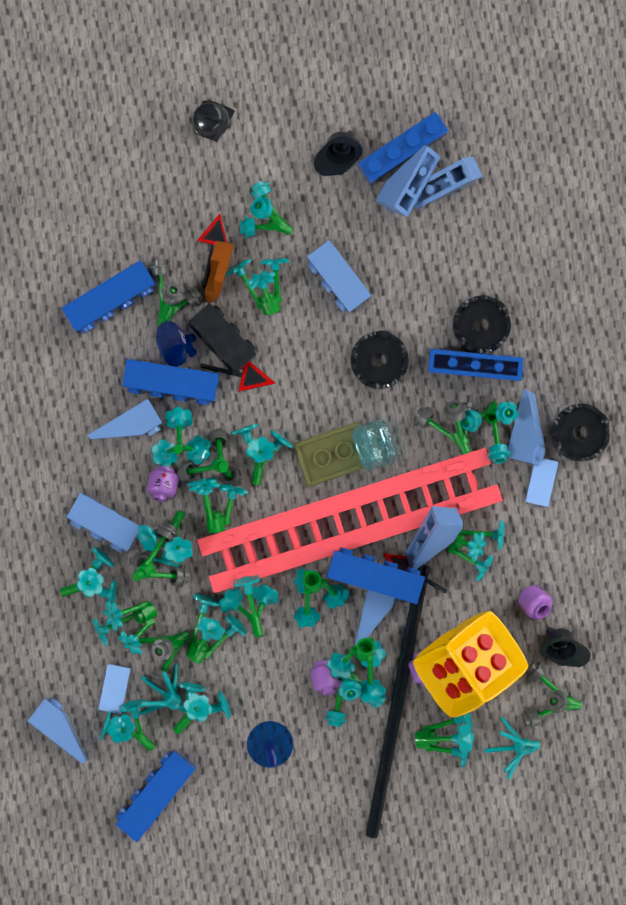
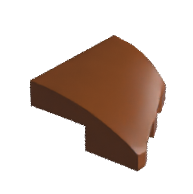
(219, 265)

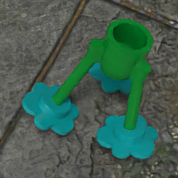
(310, 583)

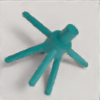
(170, 698)
(521, 747)

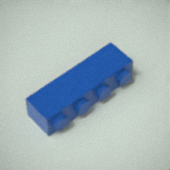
(402, 148)
(108, 297)
(475, 364)
(170, 380)
(375, 576)
(155, 796)

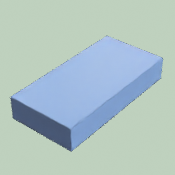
(541, 482)
(114, 688)

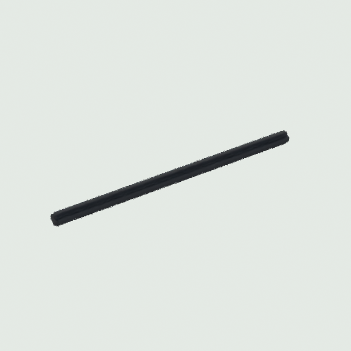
(395, 712)

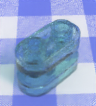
(374, 444)

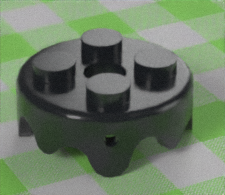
(486, 308)
(379, 343)
(596, 432)

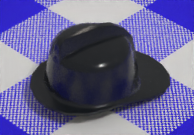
(211, 120)
(338, 154)
(563, 649)

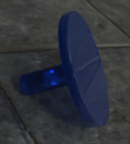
(174, 344)
(270, 744)

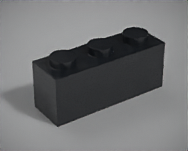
(222, 338)

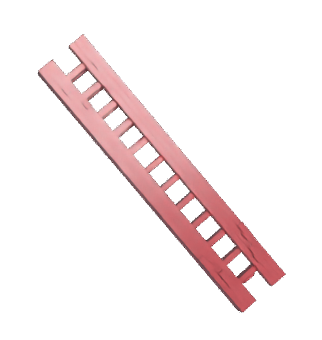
(333, 506)

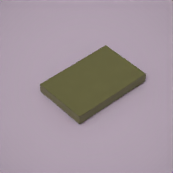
(328, 455)

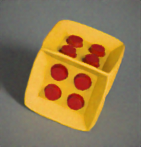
(470, 664)

